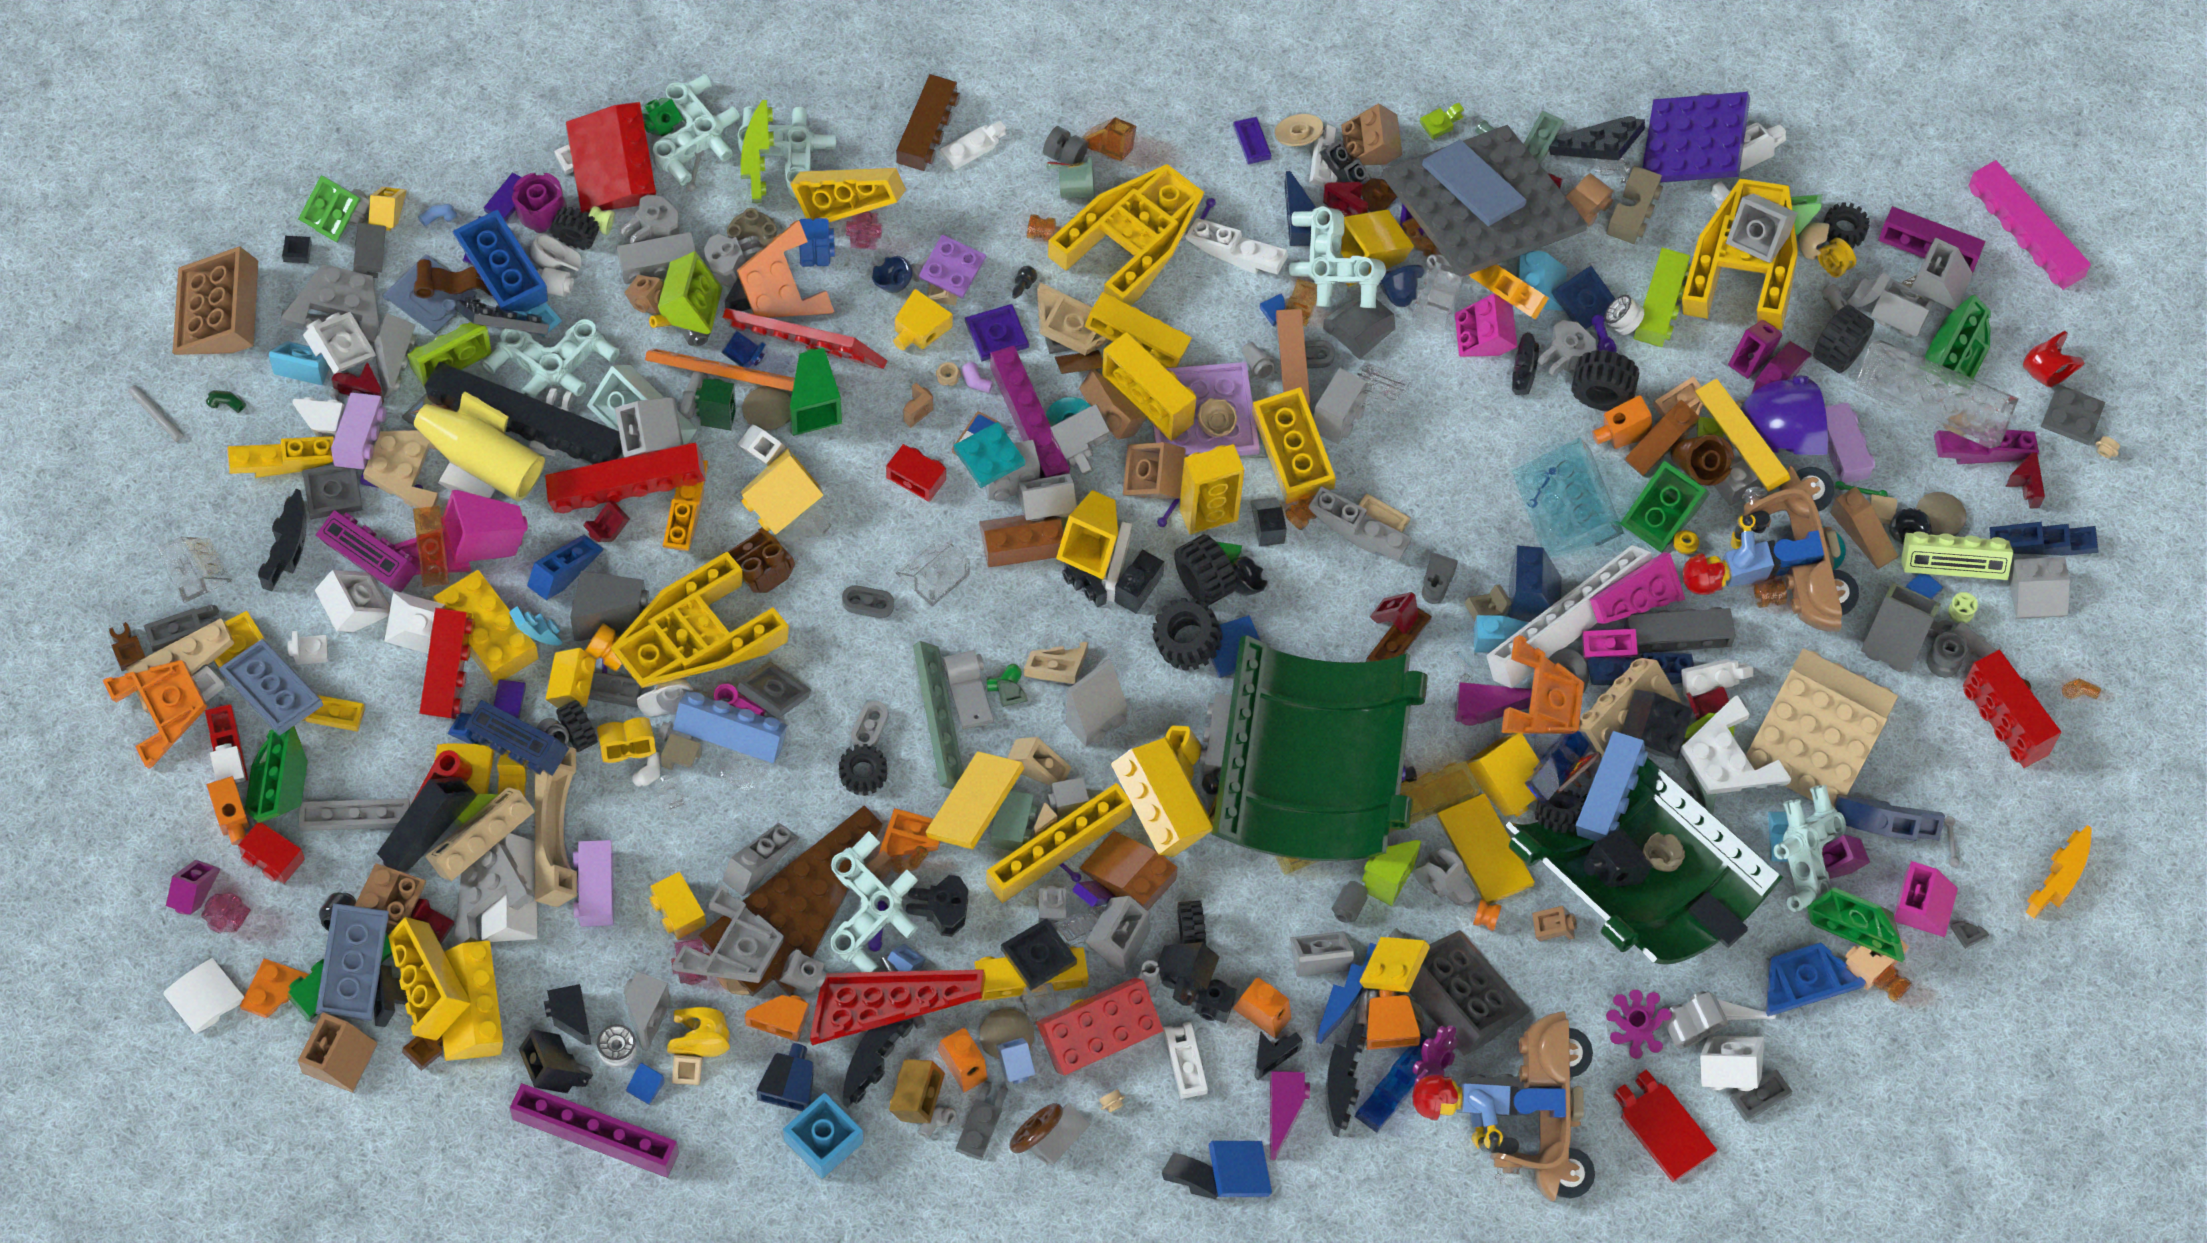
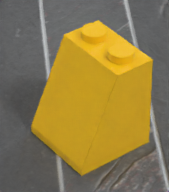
(1375, 237)
(781, 492)
(1090, 535)
(1502, 773)

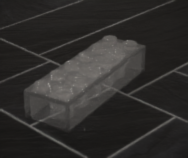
(1935, 394)

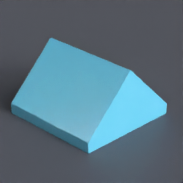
(298, 363)

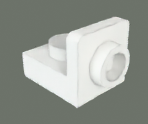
(308, 649)

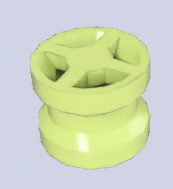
(604, 219)
(1963, 601)

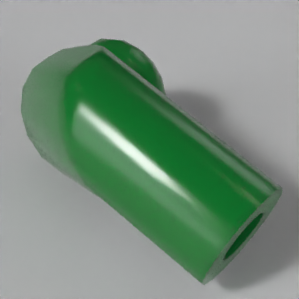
(1011, 673)

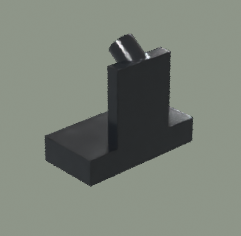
(387, 995)

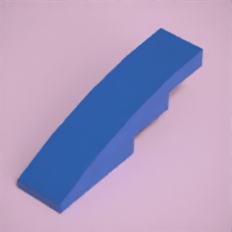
(1343, 998)

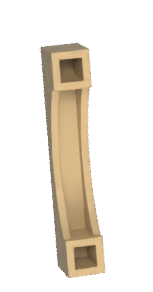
(553, 876)

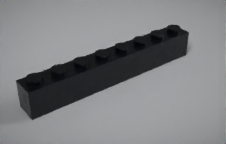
(528, 416)

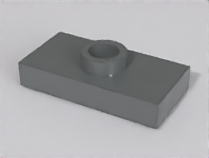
(615, 689)

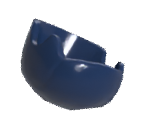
(892, 274)

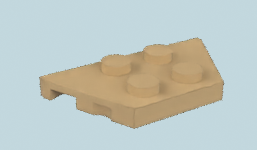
(1065, 320)

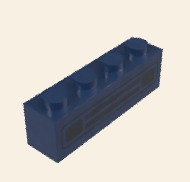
(517, 738)

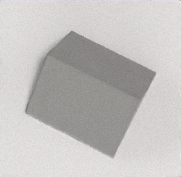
(1321, 953)

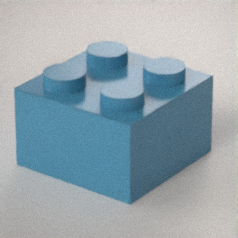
(823, 1135)

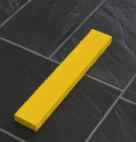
(1742, 435)

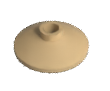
(1299, 130)

